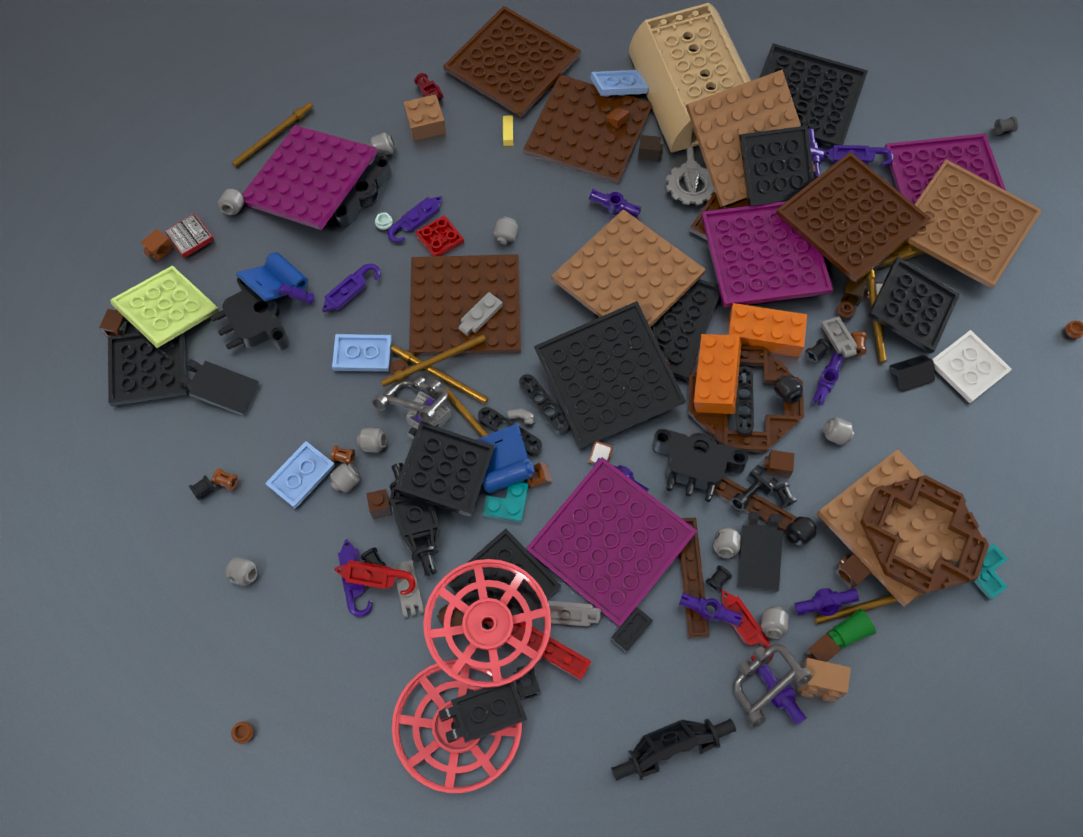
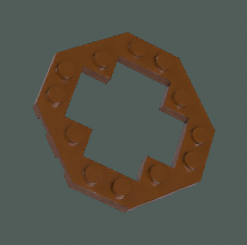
(775, 425)
(885, 543)

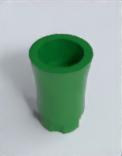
(852, 629)

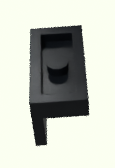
(913, 372)

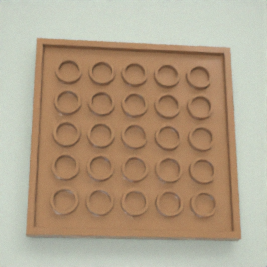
(744, 109)
(972, 223)
(626, 266)
(921, 528)

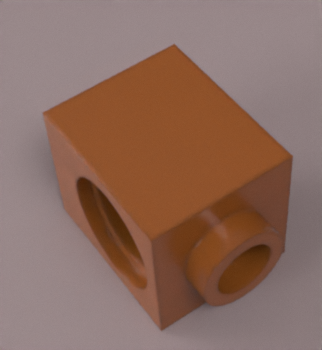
(156, 245)

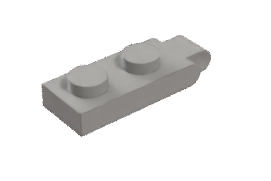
(480, 314)
(839, 336)
(573, 613)

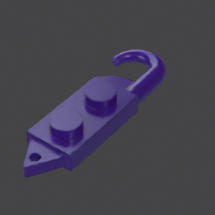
(864, 153)
(415, 217)
(348, 288)
(352, 590)

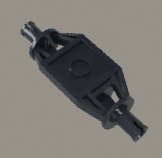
(416, 525)
(669, 741)

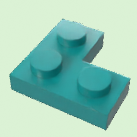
(509, 508)
(988, 580)

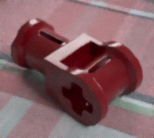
(427, 87)

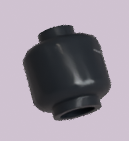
(788, 389)
(801, 531)

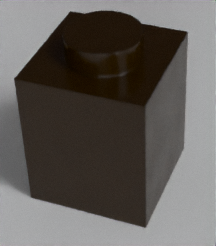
(650, 148)
(853, 291)

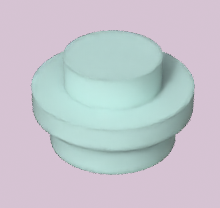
(383, 221)

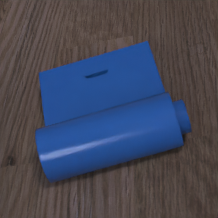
(268, 278)
(508, 461)

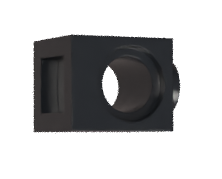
(527, 692)

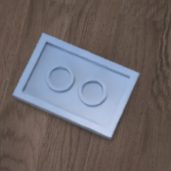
(619, 82)
(361, 352)
(300, 475)

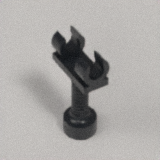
(740, 501)

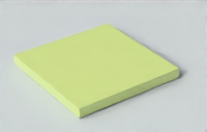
(164, 306)

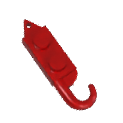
(374, 575)
(748, 629)

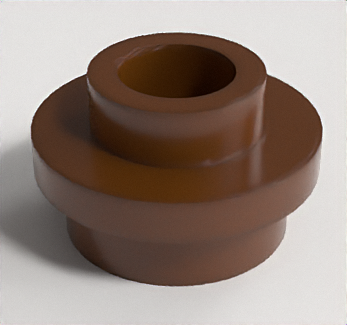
(845, 314)

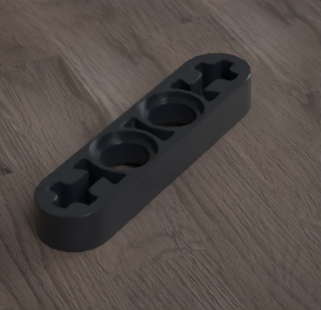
(745, 401)
(547, 402)
(501, 419)

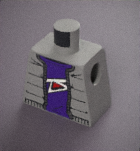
(442, 414)

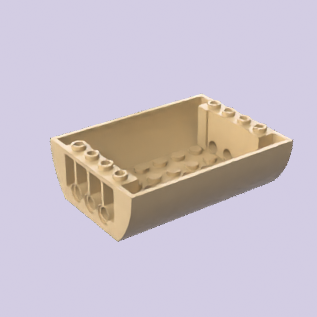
(674, 72)

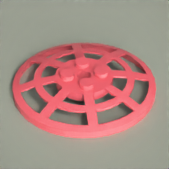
(487, 609)
(439, 730)

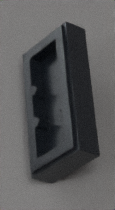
(631, 629)

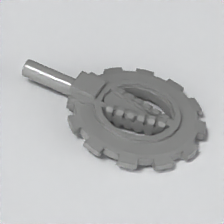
(691, 172)

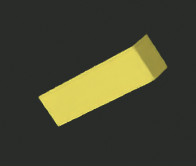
(508, 131)

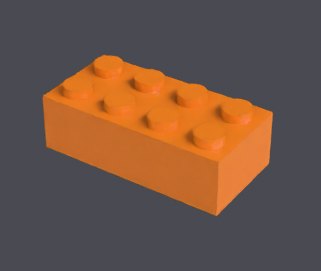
(774, 329)
(717, 374)

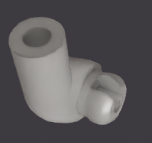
(521, 413)

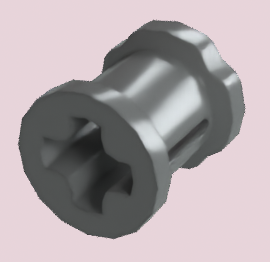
(1006, 125)

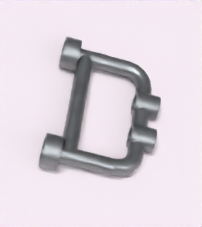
(426, 413)
(748, 670)

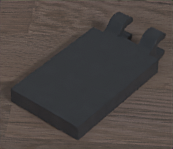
(219, 386)
(760, 554)
(484, 712)

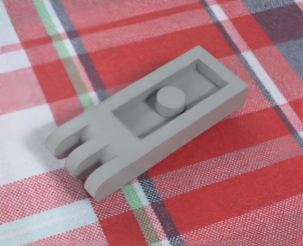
(413, 599)

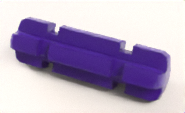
(296, 293)

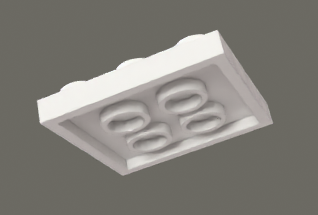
(970, 366)

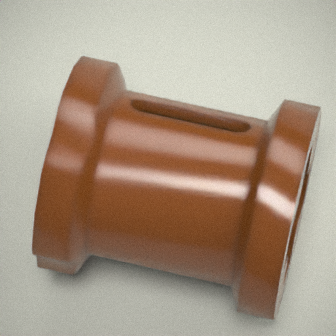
(859, 338)
(342, 455)
(224, 479)

